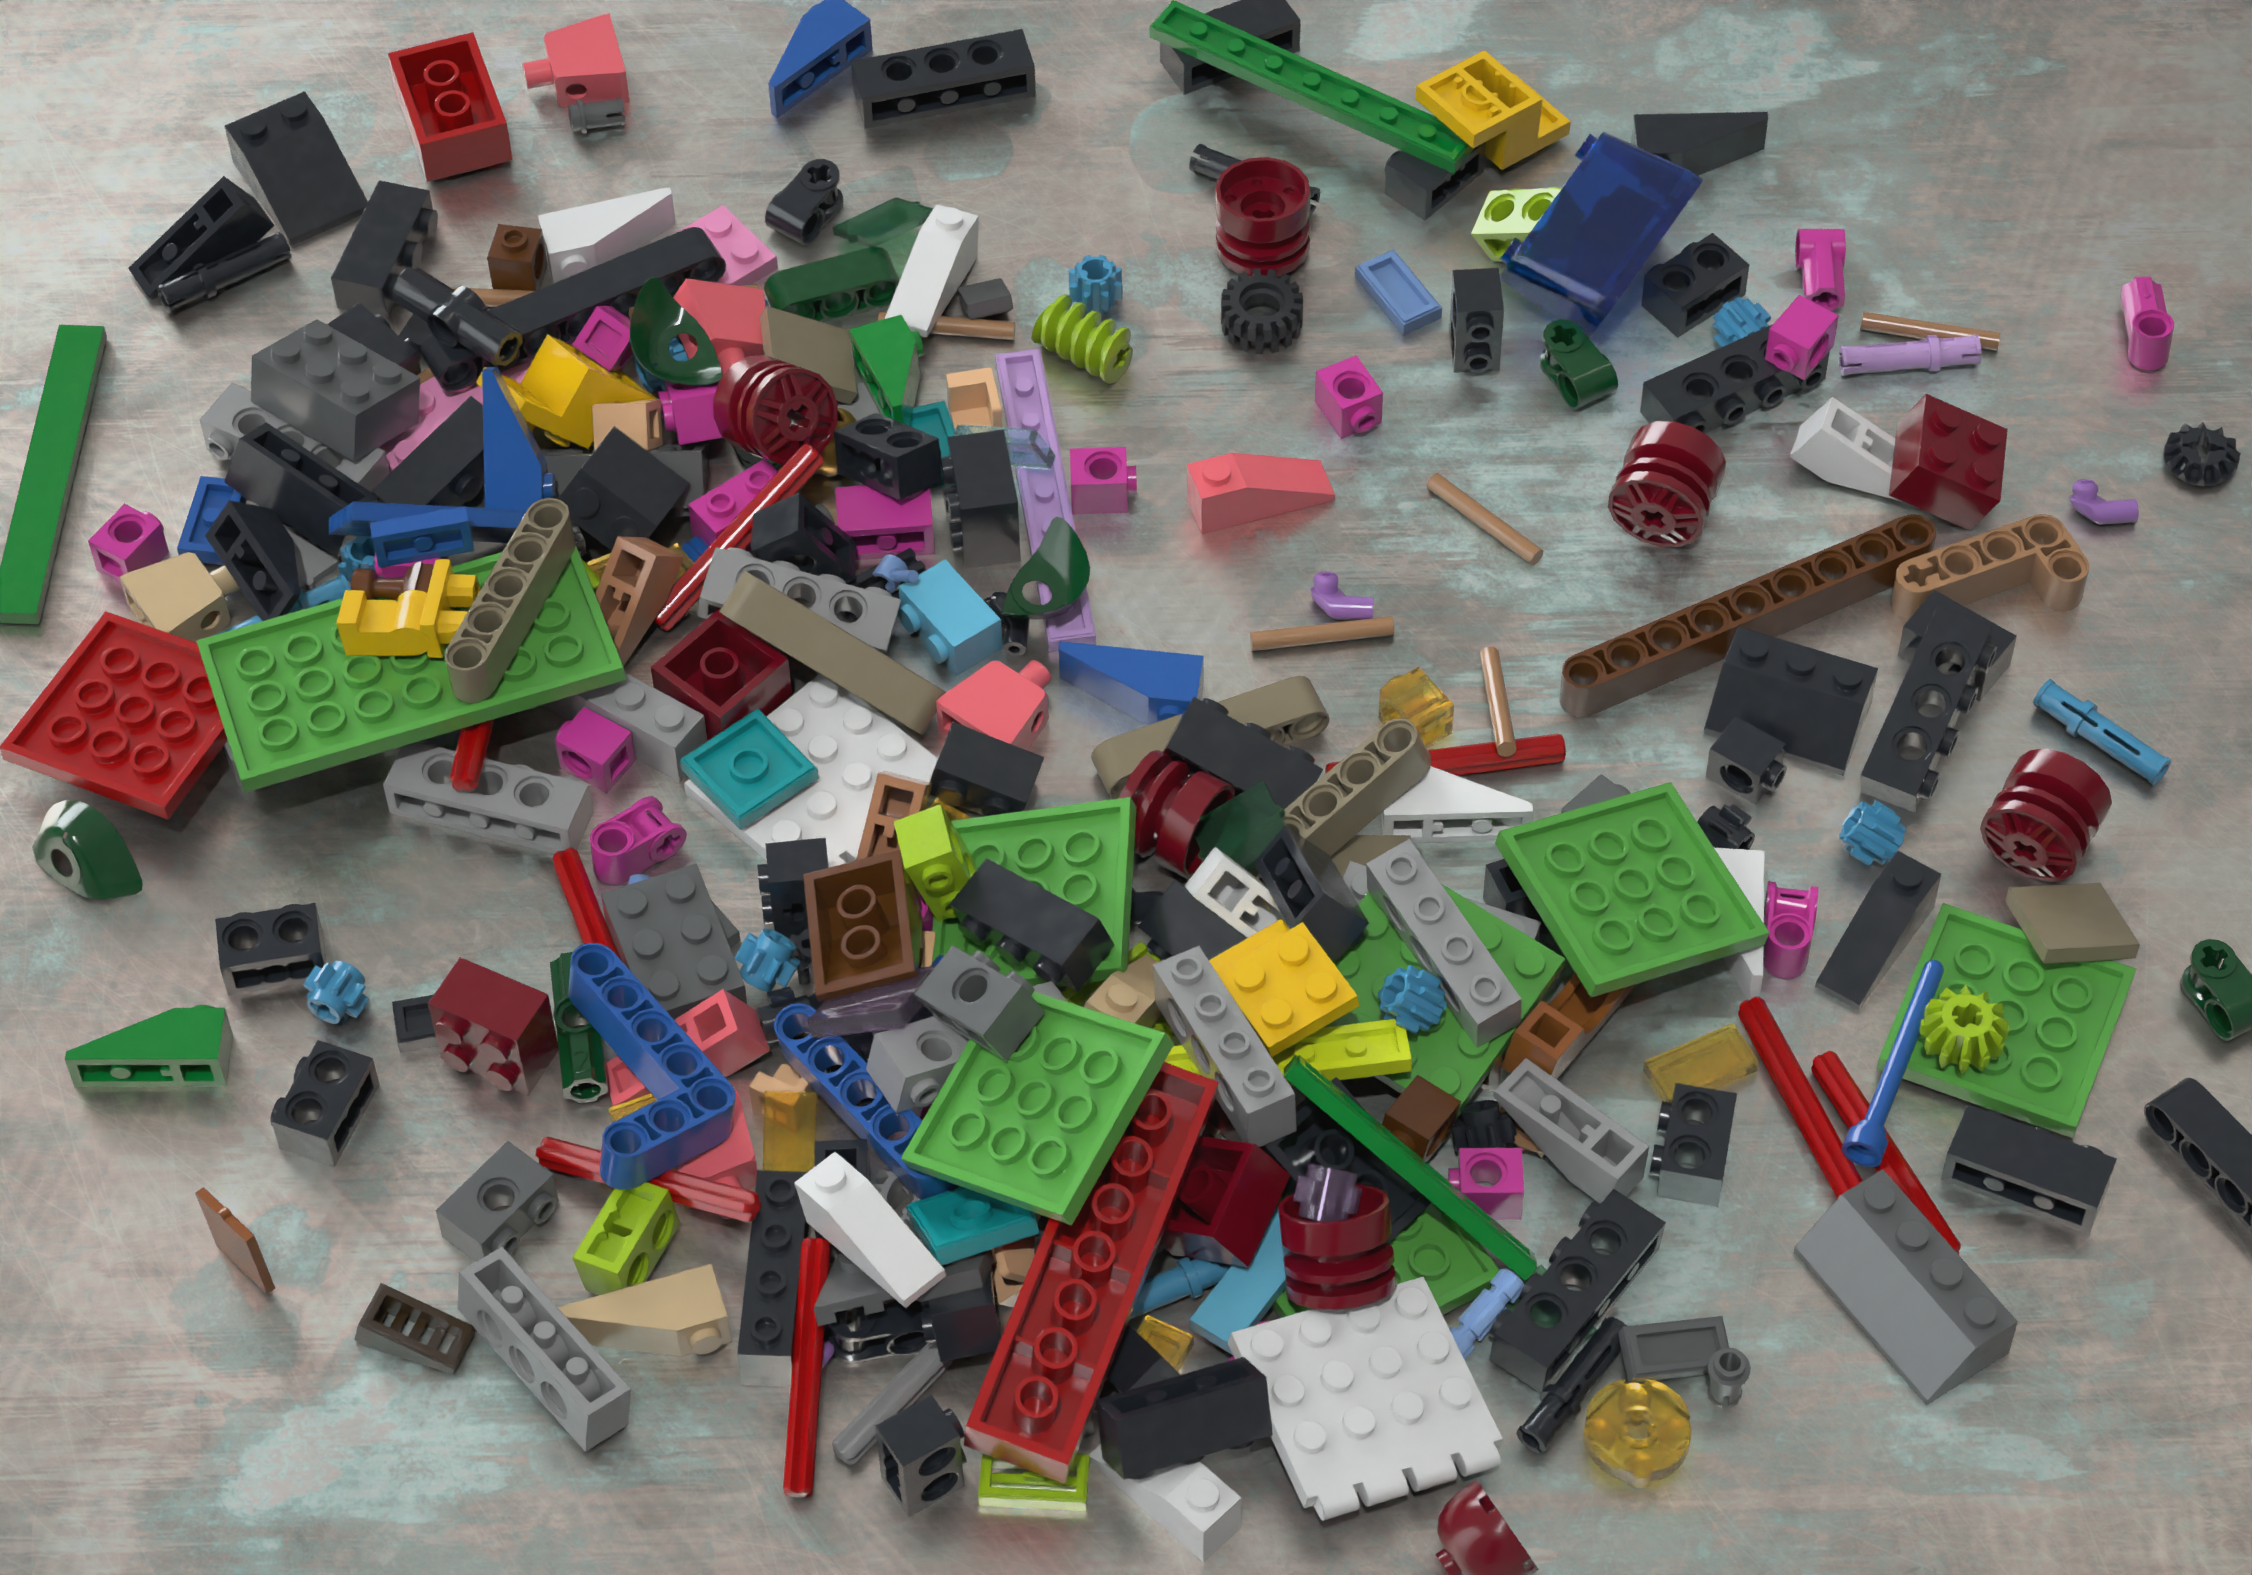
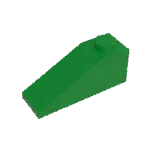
(889, 365)
(162, 1051)

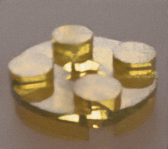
(1630, 1459)

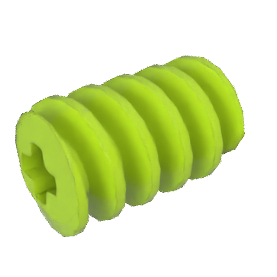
(1084, 339)

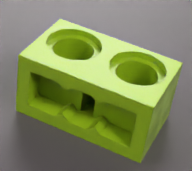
(1508, 216)
(934, 858)
(626, 1239)

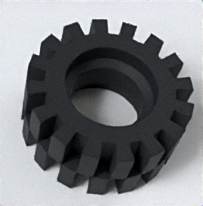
(1258, 330)

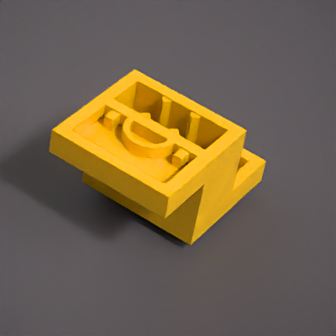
(1492, 106)
(564, 387)
(1284, 984)

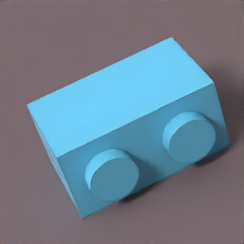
(949, 618)

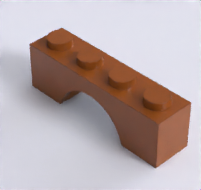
(1561, 1029)

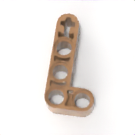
(2019, 553)

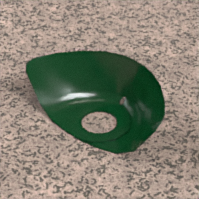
(653, 326)
(1059, 564)
(94, 847)

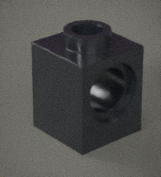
(1746, 761)

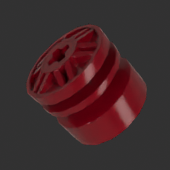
(1262, 216)
(774, 408)
(1667, 484)
(1171, 808)
(2046, 815)
(1339, 1260)

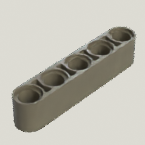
(510, 600)
(832, 652)
(1284, 708)
(1359, 787)

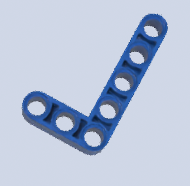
(848, 1087)
(692, 1095)

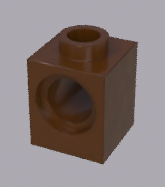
(517, 258)
(1422, 1117)

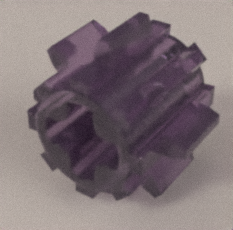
(1327, 1194)

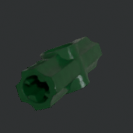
(579, 1048)

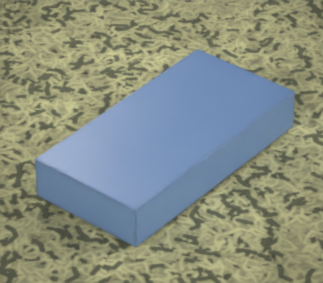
(1398, 292)

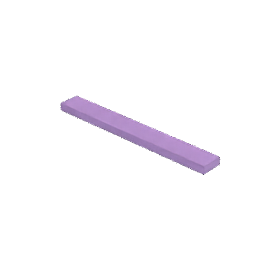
(1041, 490)

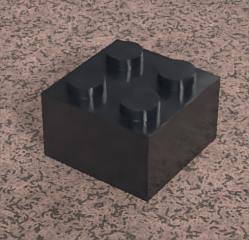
(981, 499)

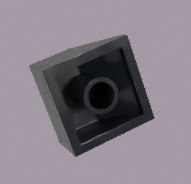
(622, 490)

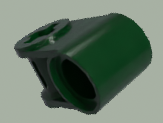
(1576, 364)
(2221, 993)

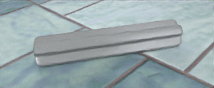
(894, 1398)

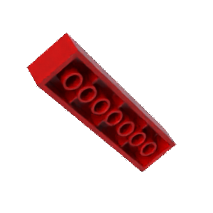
(1087, 1287)

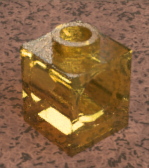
(1419, 701)

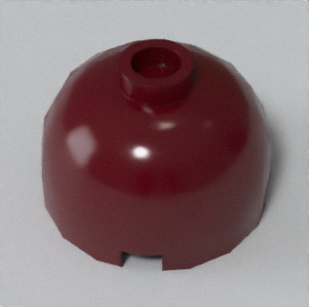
(1479, 1538)

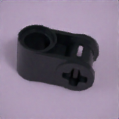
(806, 202)
(878, 1334)

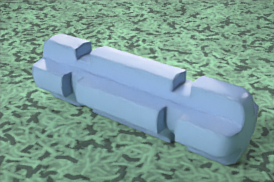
(1485, 1309)

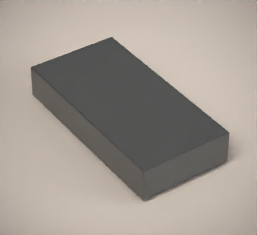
(1671, 1348)

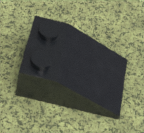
(295, 168)
(1328, 1144)

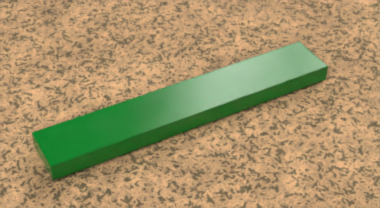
(1410, 1166)

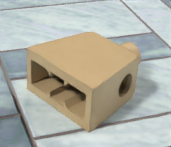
(180, 596)

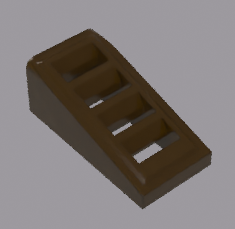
(391, 1341)

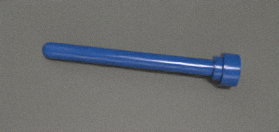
(1867, 1140)

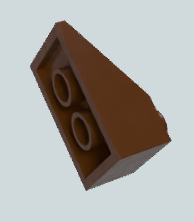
(862, 925)

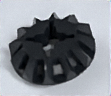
(2184, 459)

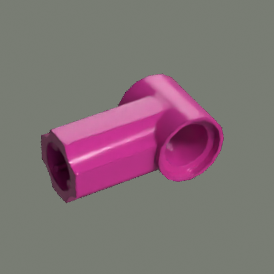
(1822, 261)
(2146, 323)

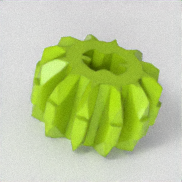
(1964, 1029)

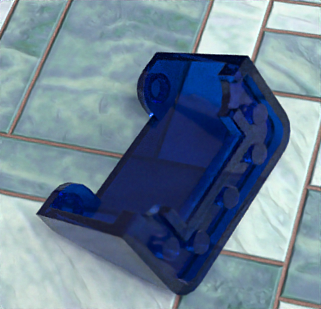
(1598, 230)

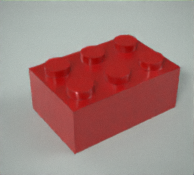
(450, 106)

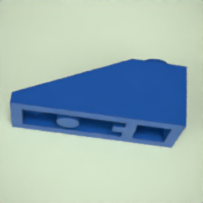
(818, 51)
(512, 459)
(1135, 681)

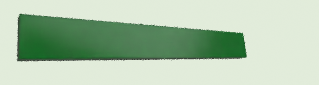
(1310, 85)
(49, 472)

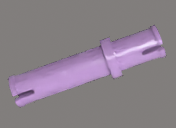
(1926, 353)

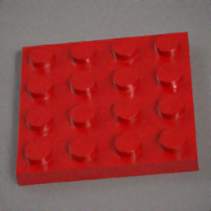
(124, 718)

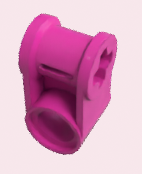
(634, 841)
(1790, 923)

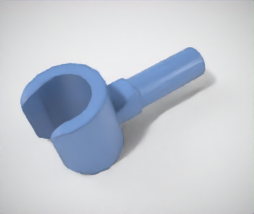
(894, 571)

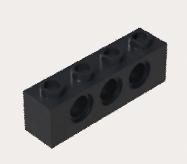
(943, 78)
(1723, 385)
(1946, 639)
(772, 1282)
(1539, 1352)

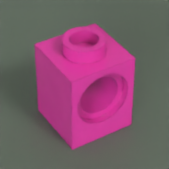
(1801, 337)
(606, 338)
(1348, 397)
(1101, 480)
(128, 542)
(595, 749)
(1495, 1165)

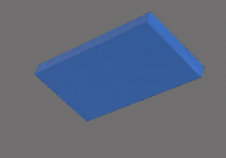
(485, 523)

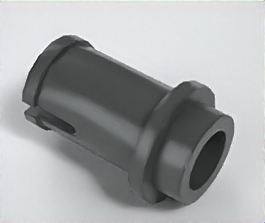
(596, 114)
(1728, 1373)

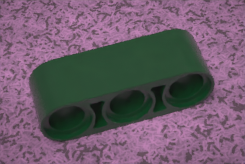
(835, 285)

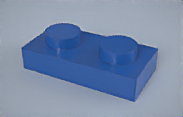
(206, 506)
(422, 536)

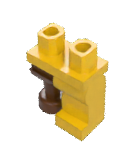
(414, 624)

